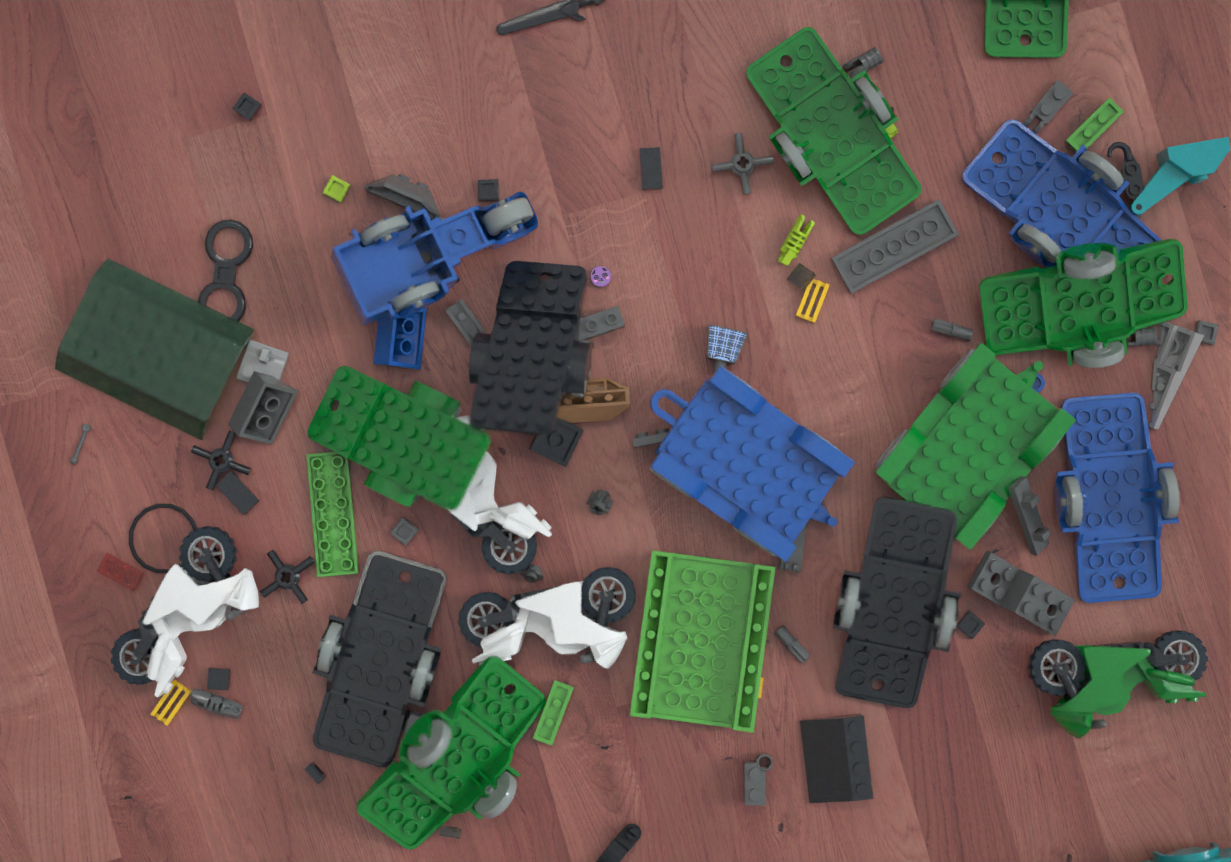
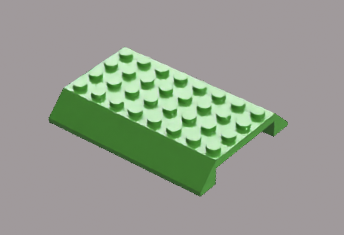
(702, 640)

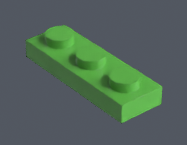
(1094, 125)
(553, 712)

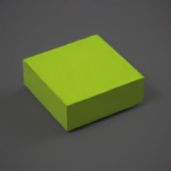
(336, 189)

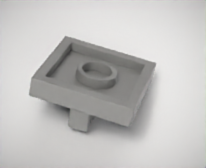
(263, 360)

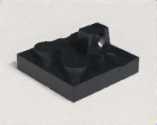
(559, 443)

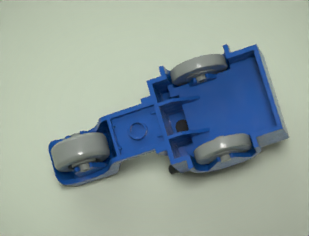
(411, 260)

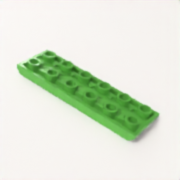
(332, 514)

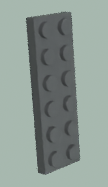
(894, 246)

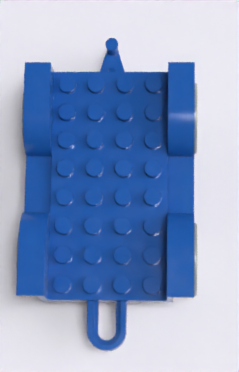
(747, 462)

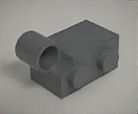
(755, 781)

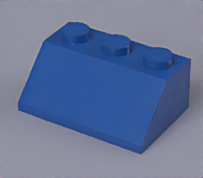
(400, 341)

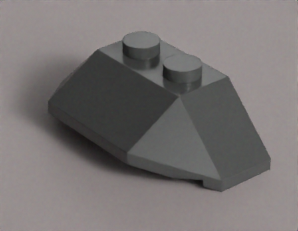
(404, 194)

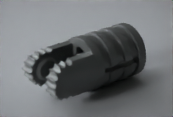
(867, 62)
(1144, 337)

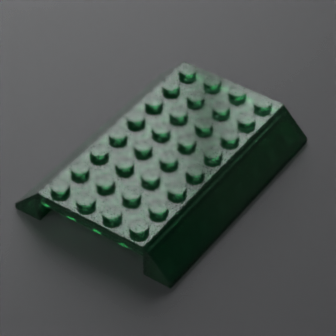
(151, 347)

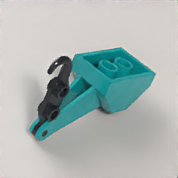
(1176, 165)

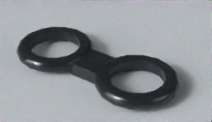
(226, 269)

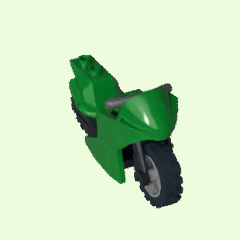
(1107, 673)

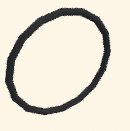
(134, 525)

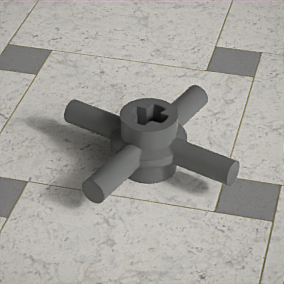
(742, 155)

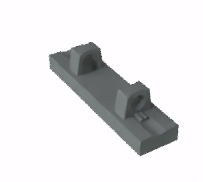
(1028, 515)

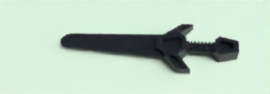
(547, 14)

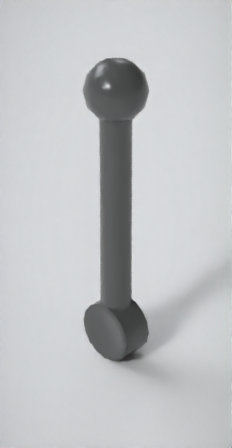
(86, 428)

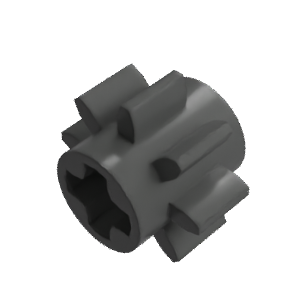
(599, 502)

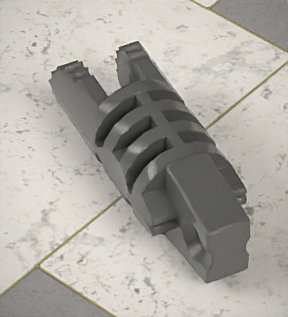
(216, 704)

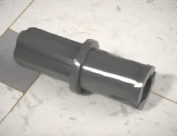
(952, 329)
(792, 644)

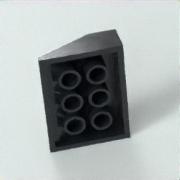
(836, 759)

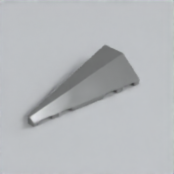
(1174, 356)

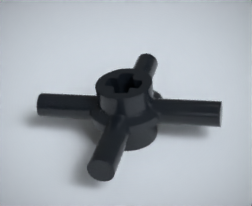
(229, 460)
(279, 575)

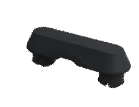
(621, 844)

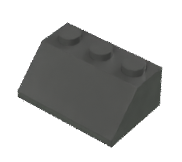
(262, 408)

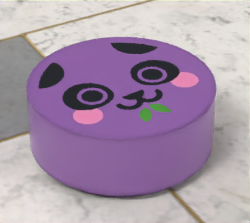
(600, 276)

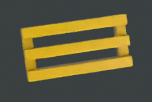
(818, 284)
(160, 717)

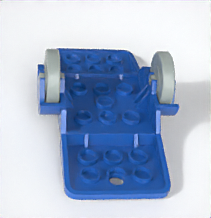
(1053, 196)
(1114, 497)

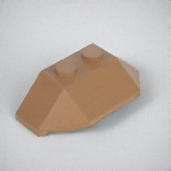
(601, 402)

